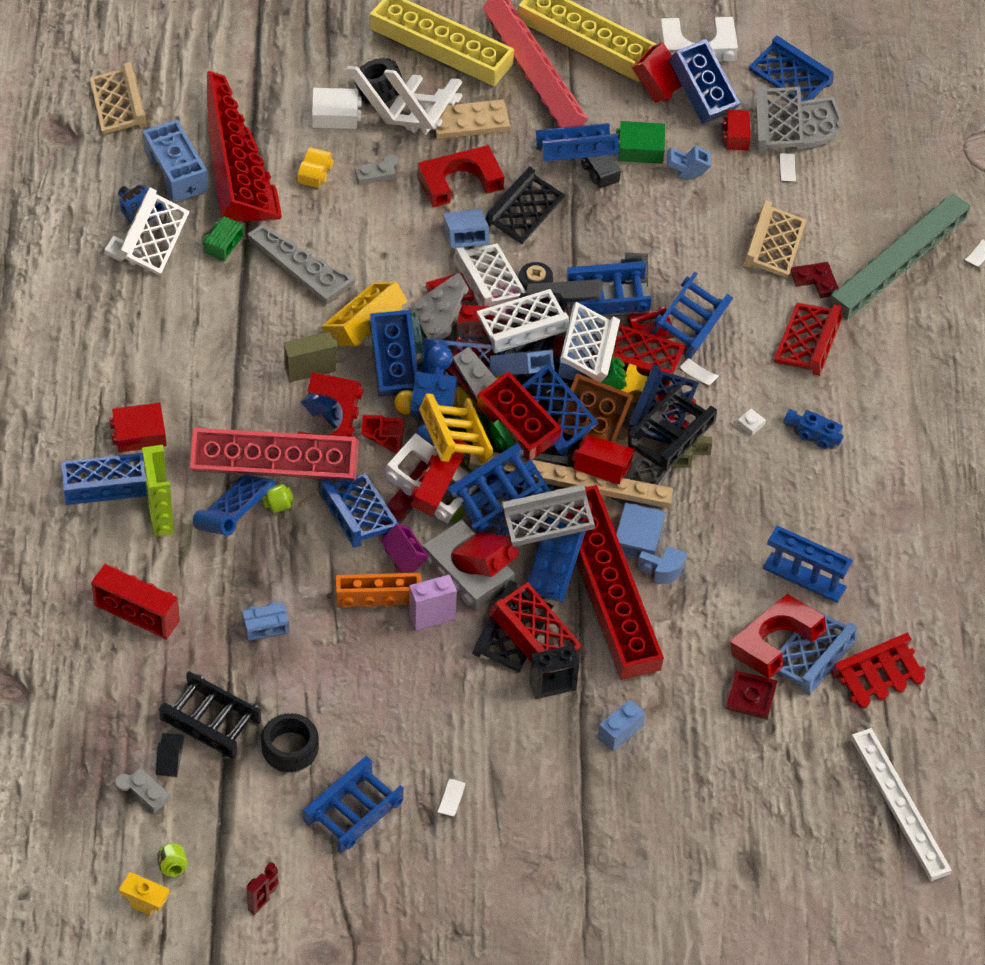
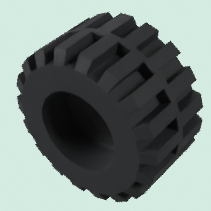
(374, 73)

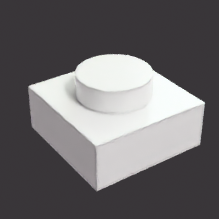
(751, 422)

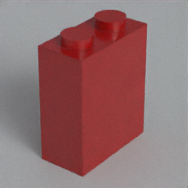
(657, 73)
(138, 427)
(603, 459)
(485, 554)

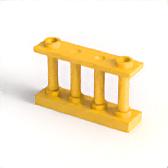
(443, 437)

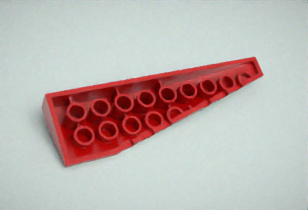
(238, 170)

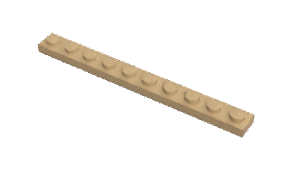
(568, 477)

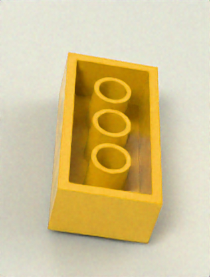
(352, 321)

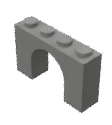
(473, 588)

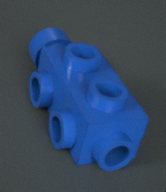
(816, 428)

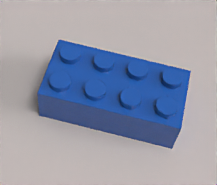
(704, 81)
(393, 351)

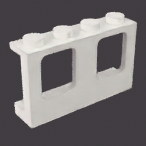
(424, 451)

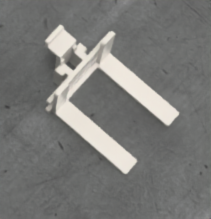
(424, 108)

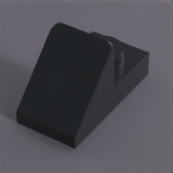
(169, 754)

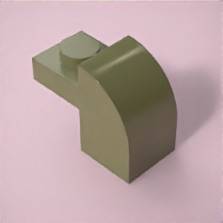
(700, 447)

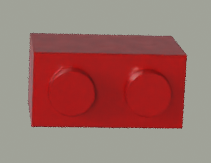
(737, 130)

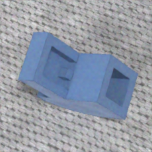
(689, 165)
(664, 569)

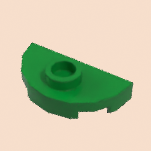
(501, 436)

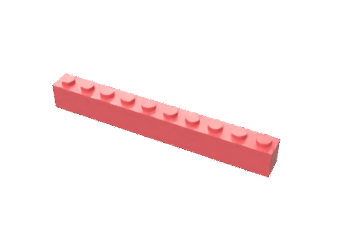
(535, 63)

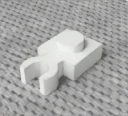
(114, 246)

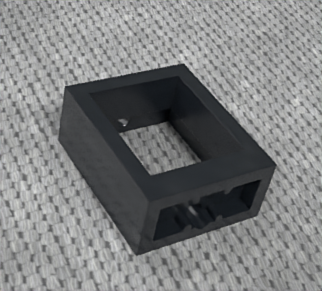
(555, 682)

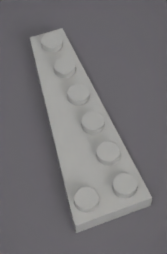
(311, 272)
(473, 371)

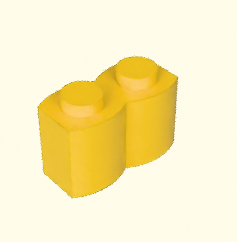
(315, 167)

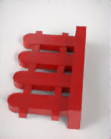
(882, 654)

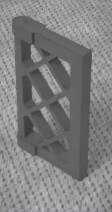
(634, 471)

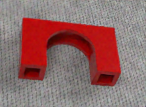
(477, 161)
(344, 392)
(785, 614)

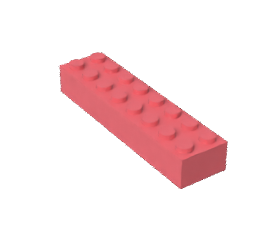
(274, 454)

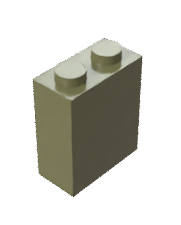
(310, 355)

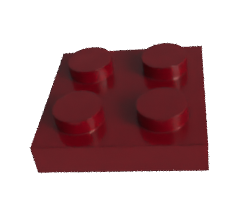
(751, 695)

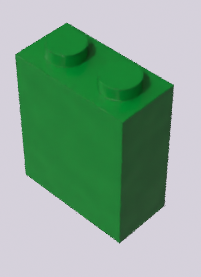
(641, 142)

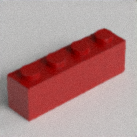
(435, 481)

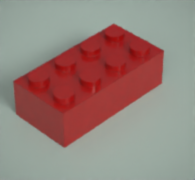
(520, 415)
(135, 601)

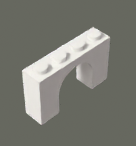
(723, 45)

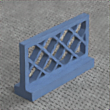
(825, 662)

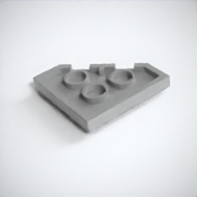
(440, 307)

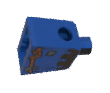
(131, 200)

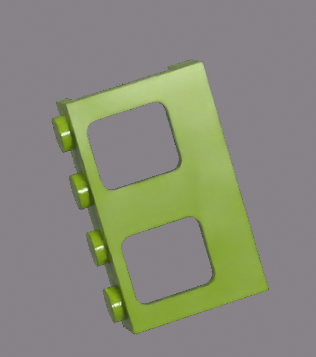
(158, 491)

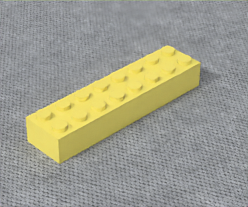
(586, 33)
(442, 39)

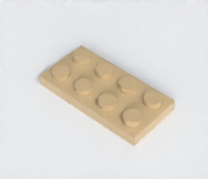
(473, 119)

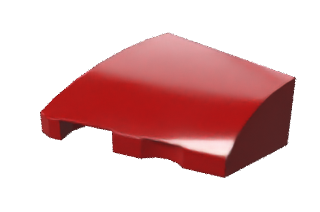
(384, 431)

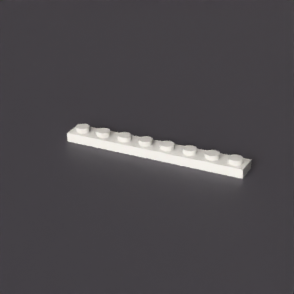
(901, 805)

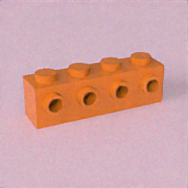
(374, 589)

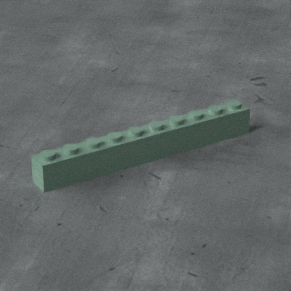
(900, 255)

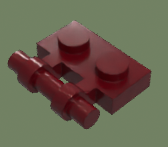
(261, 887)

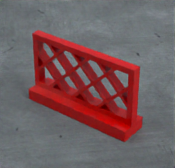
(823, 345)
(643, 367)
(525, 636)

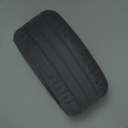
(290, 724)

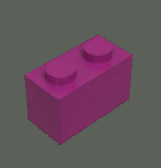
(404, 548)

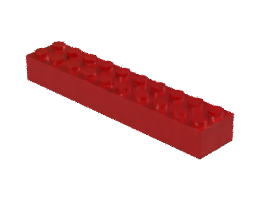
(615, 595)

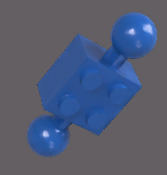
(440, 385)

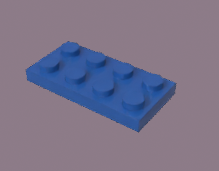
(555, 563)

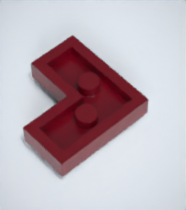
(817, 274)

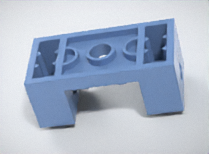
(178, 160)

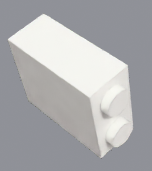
(336, 108)

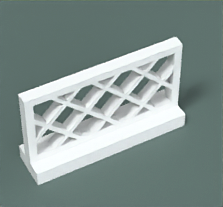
(138, 224)
(476, 279)
(528, 331)
(602, 348)

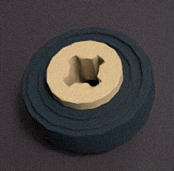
(535, 273)

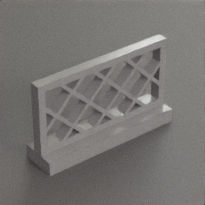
(763, 121)
(546, 504)

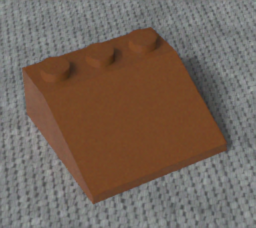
(605, 404)

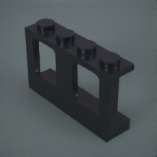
(680, 439)

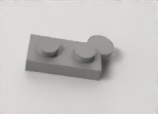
(377, 171)
(144, 789)

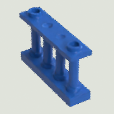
(576, 142)
(614, 273)
(701, 330)
(478, 478)
(813, 554)
(348, 785)

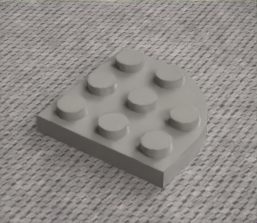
(820, 121)

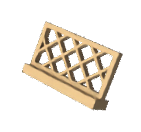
(132, 92)
(758, 238)

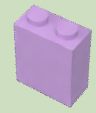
(432, 602)

